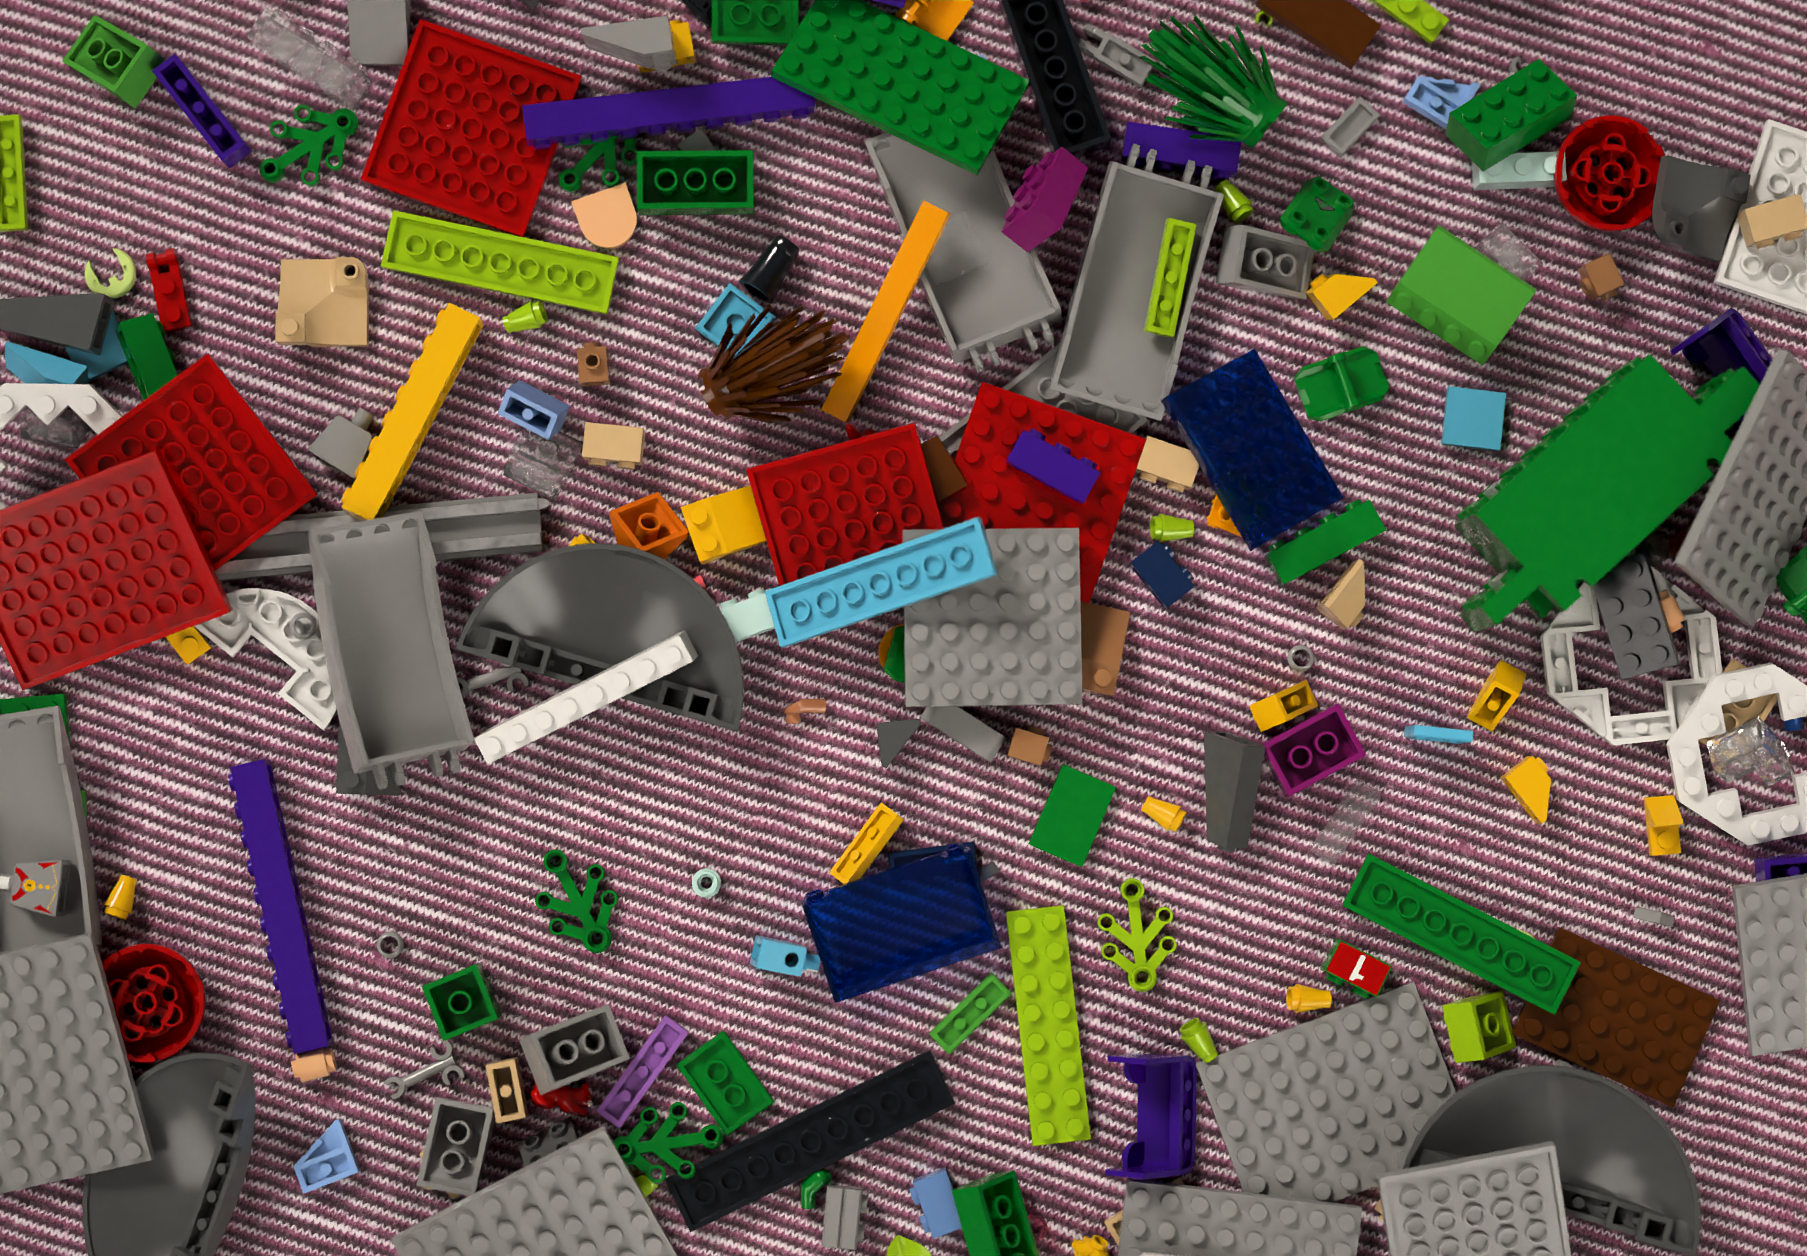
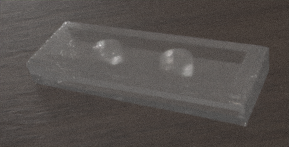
(1345, 822)

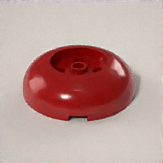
(1608, 139)
(180, 1017)

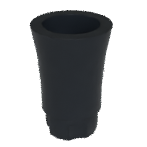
(770, 269)

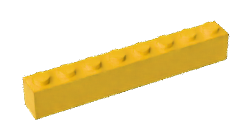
(413, 414)

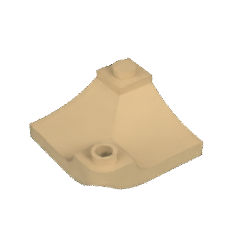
(322, 303)

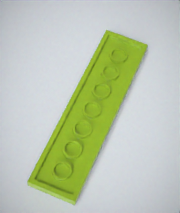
(500, 262)
(1048, 1025)

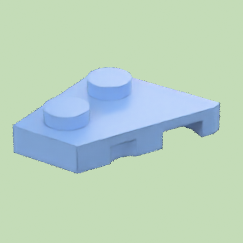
(1438, 97)
(327, 1159)

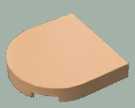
(607, 217)

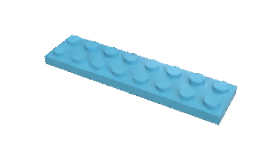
(881, 582)

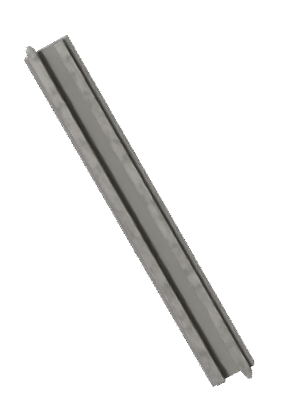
(454, 527)

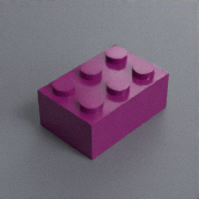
(1044, 199)
(1312, 750)

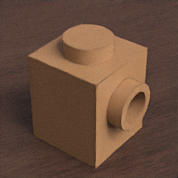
(1600, 278)
(593, 365)
(1030, 746)

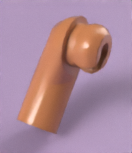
(803, 706)

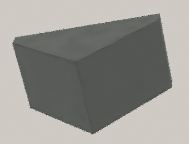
(893, 737)

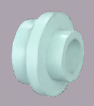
(699, 889)

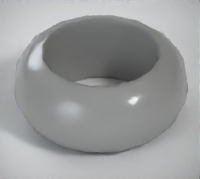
(310, 633)
(1310, 655)
(380, 944)

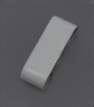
(965, 730)

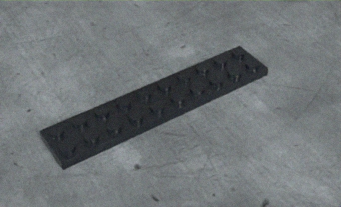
(810, 1140)

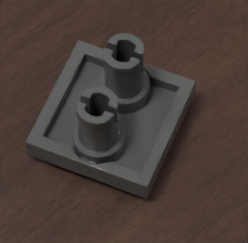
(548, 1141)

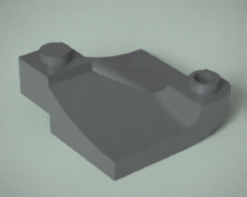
(1696, 206)

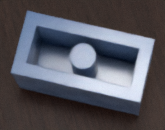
(533, 409)
(937, 1202)

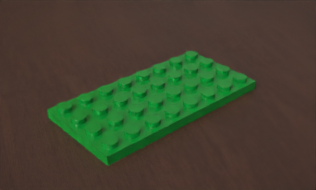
(901, 80)

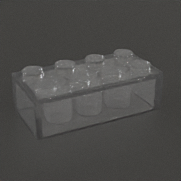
(309, 58)

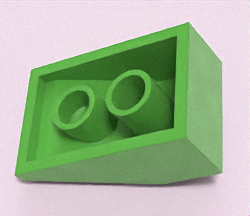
(114, 61)

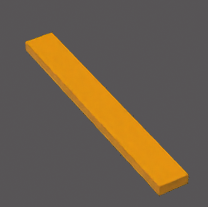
(885, 311)

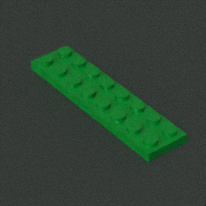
(1461, 934)

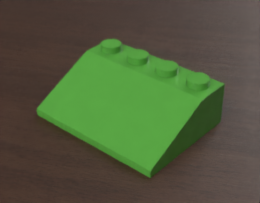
(1460, 295)

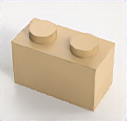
(1772, 221)
(613, 444)
(1168, 464)
(507, 1090)

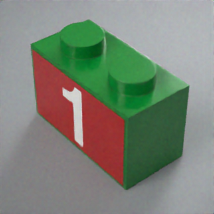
(1355, 968)

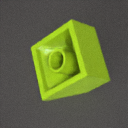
(1479, 1027)

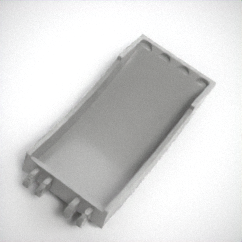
(989, 304)
(1103, 338)
(388, 645)
(43, 822)

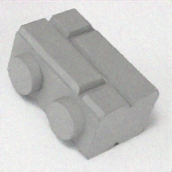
(842, 1217)

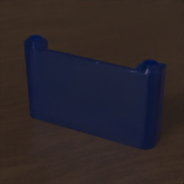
(901, 922)

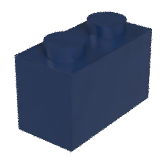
(1162, 574)

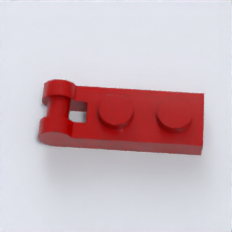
(169, 291)

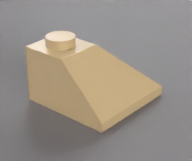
(1346, 597)

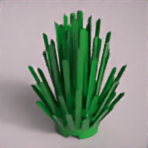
(1216, 91)

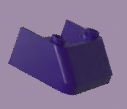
(1725, 345)
(1163, 1116)

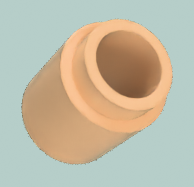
(1672, 611)
(314, 1064)

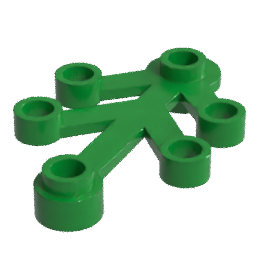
(312, 143)
(609, 150)
(580, 905)
(662, 1143)

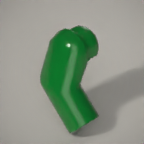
(812, 1184)

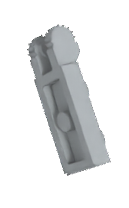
(1116, 55)

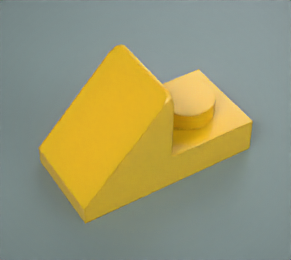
(1662, 825)

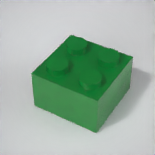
(462, 1001)

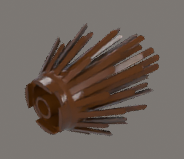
(768, 362)

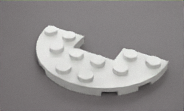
(268, 617)

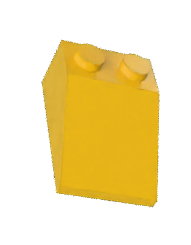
(724, 524)

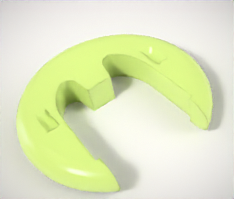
(117, 288)

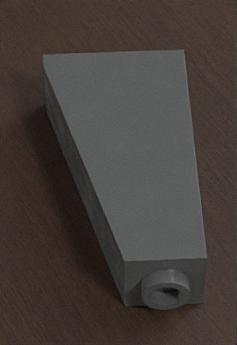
(60, 320)
(1231, 787)

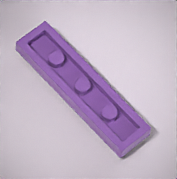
(642, 1071)

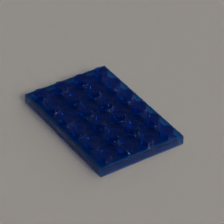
(1252, 449)

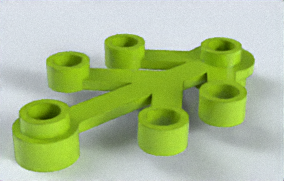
(1137, 940)

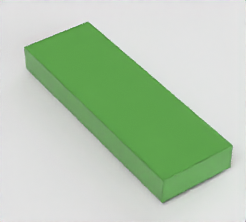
(970, 1013)

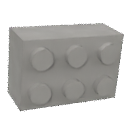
(574, 1049)

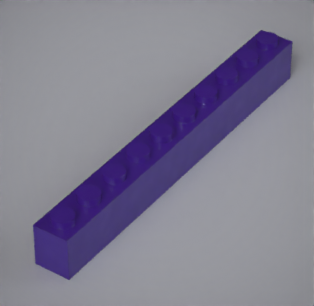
(663, 110)
(281, 906)

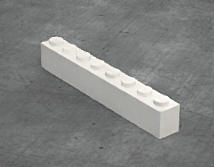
(586, 697)

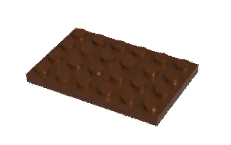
(1622, 1020)

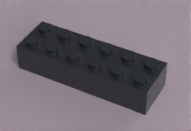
(1056, 75)

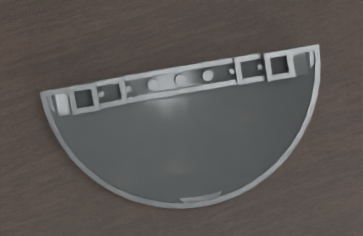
(600, 605)
(202, 1140)
(1611, 1147)

